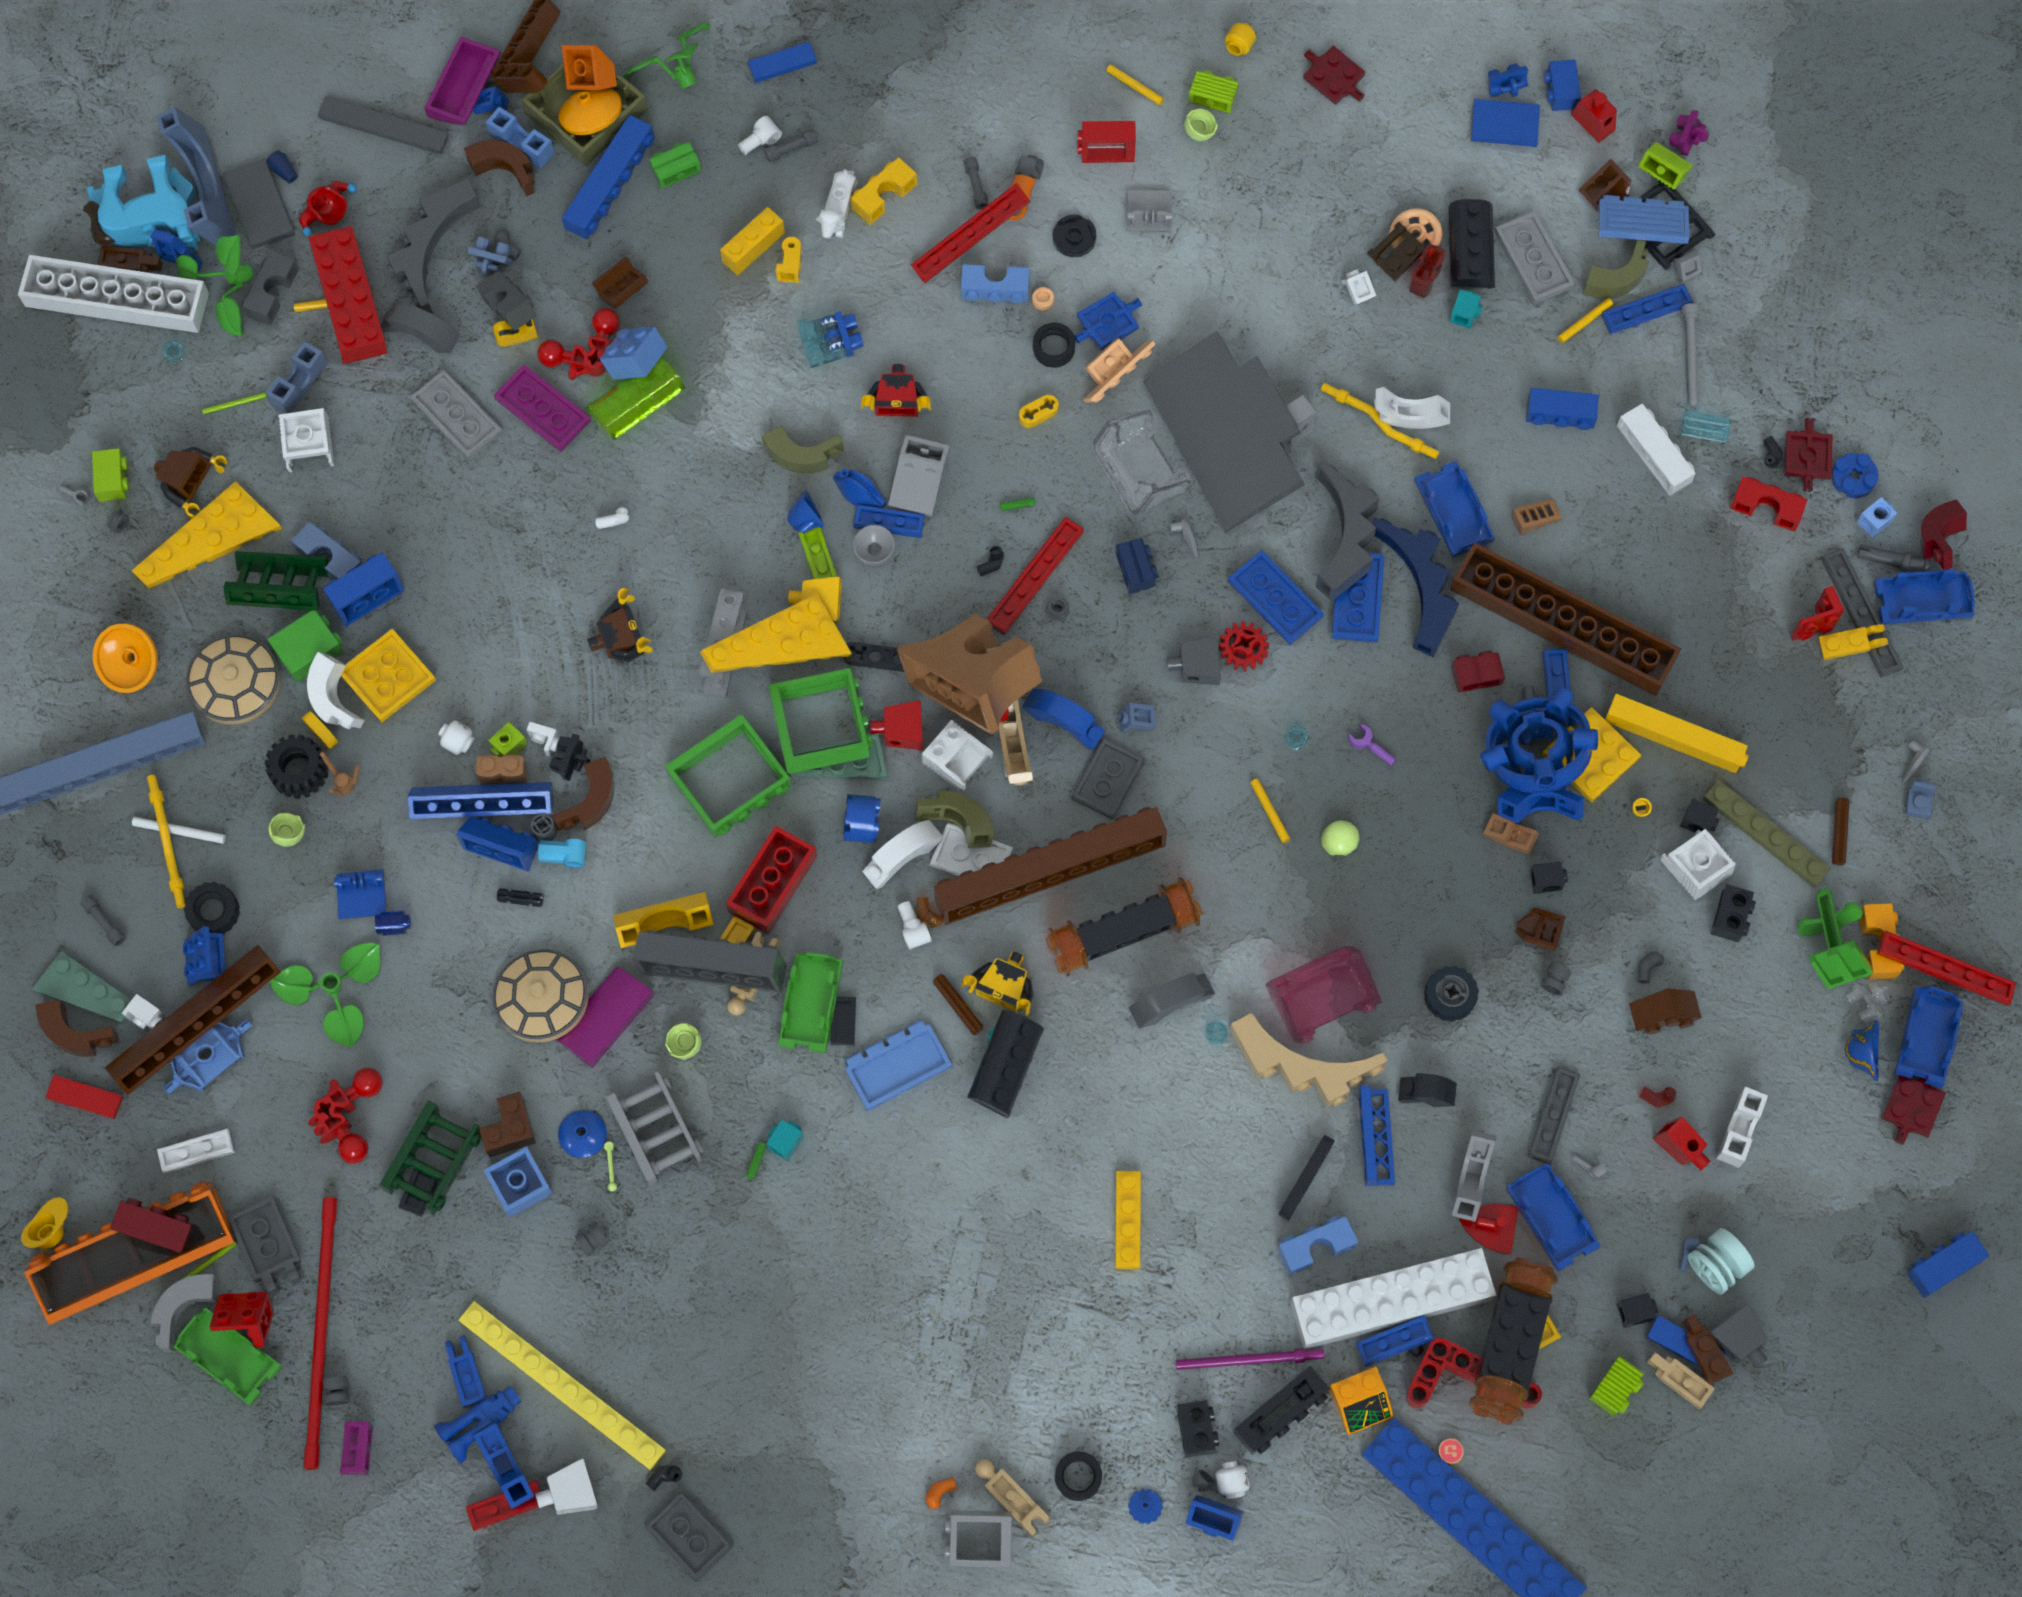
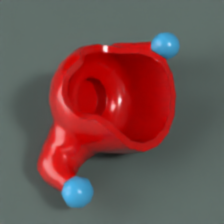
(325, 205)

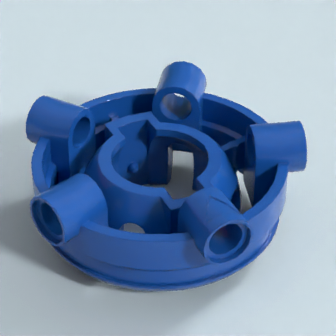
(1534, 720)

